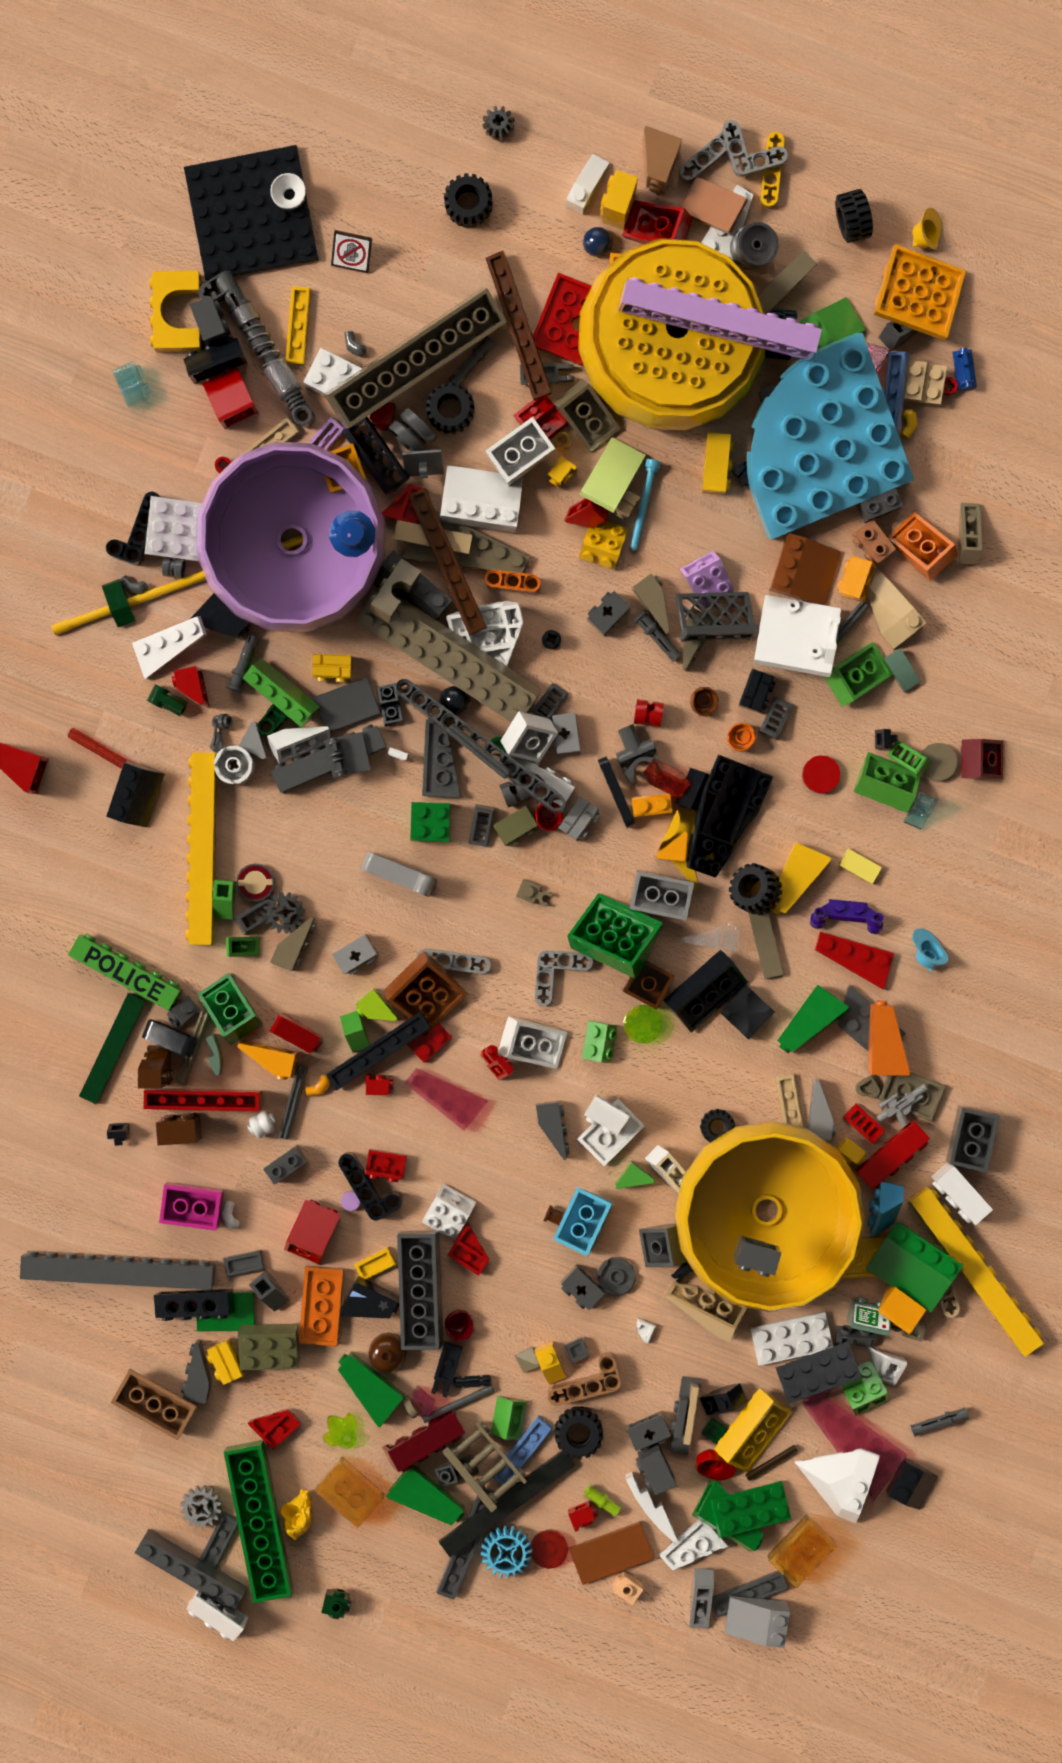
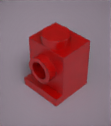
(378, 1085)
(582, 1515)

